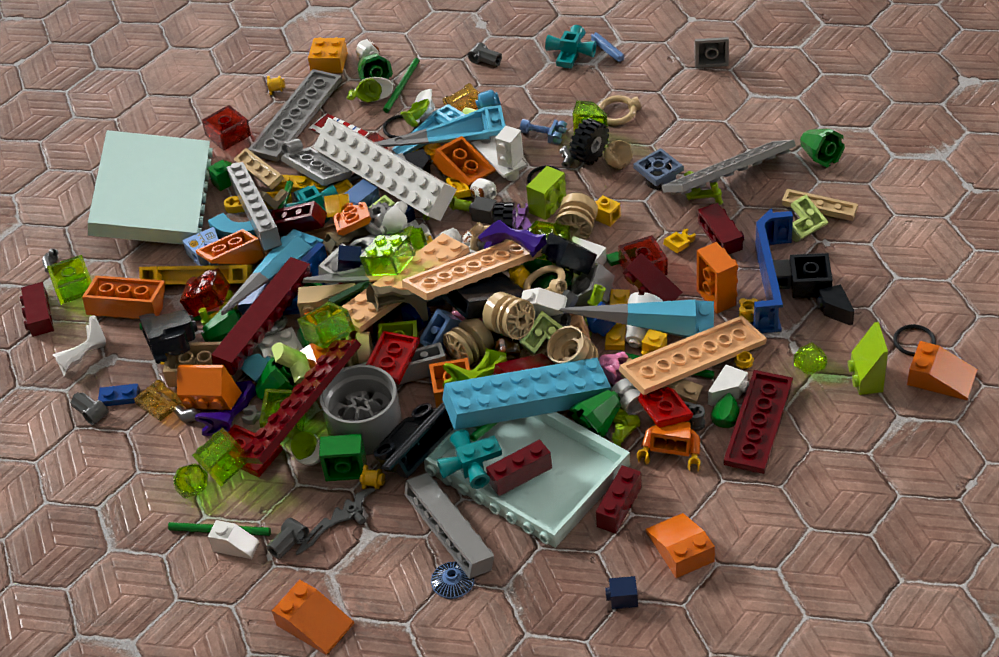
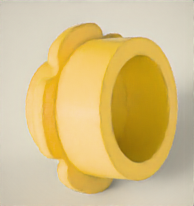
(744, 360)

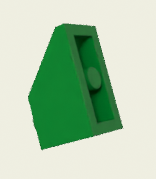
(219, 174)

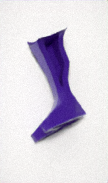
(500, 231)
(224, 419)

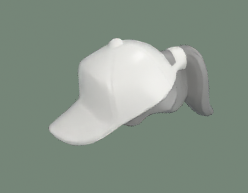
(389, 221)

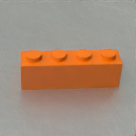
(124, 297)

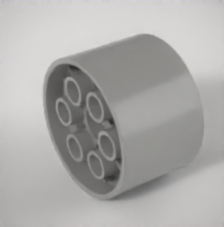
(371, 403)

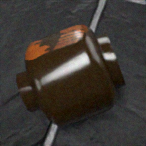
(508, 346)

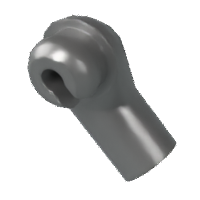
(568, 159)
(49, 258)
(186, 415)

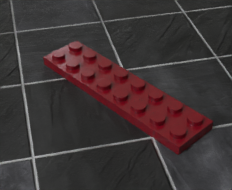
(299, 402)

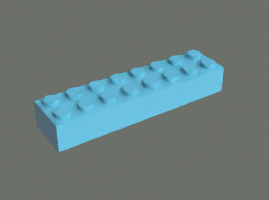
(522, 393)

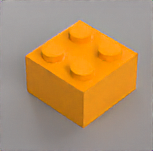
(328, 54)

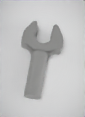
(254, 415)

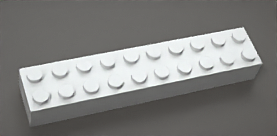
(385, 169)

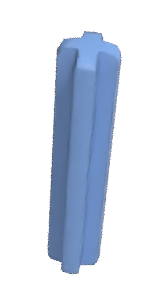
(607, 47)

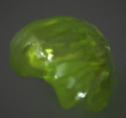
(810, 359)
(190, 480)

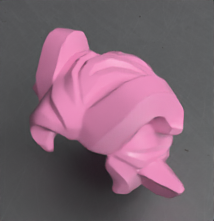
(610, 364)

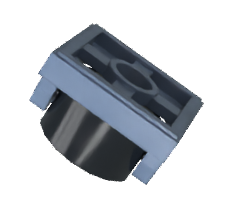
(657, 170)

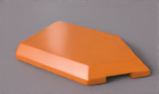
(352, 218)

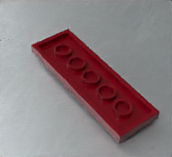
(758, 422)

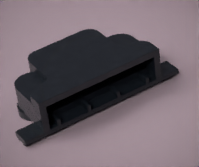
(168, 333)
(414, 439)

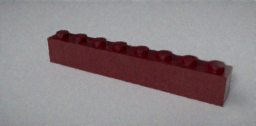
(261, 316)

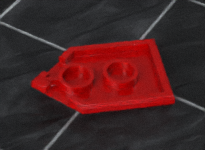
(665, 407)

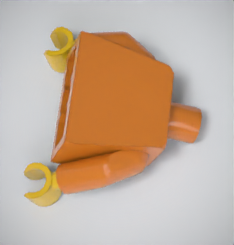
(672, 439)

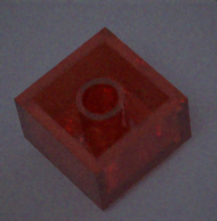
(226, 127)
(648, 247)
(205, 292)

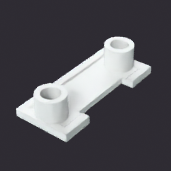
(487, 149)

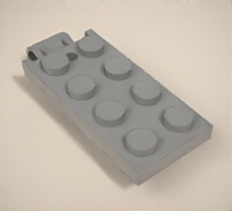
(313, 163)

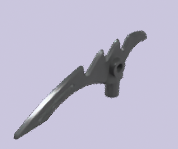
(350, 511)

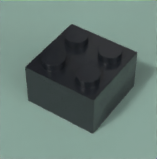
(568, 254)
(809, 274)

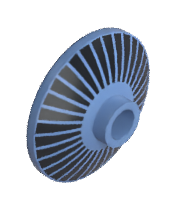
(454, 586)

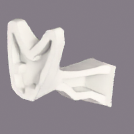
(73, 356)

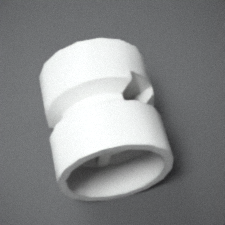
(629, 396)

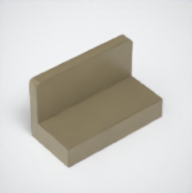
(277, 200)

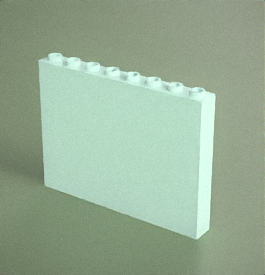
(150, 188)
(555, 499)

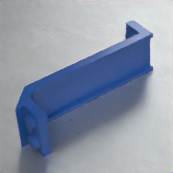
(770, 230)

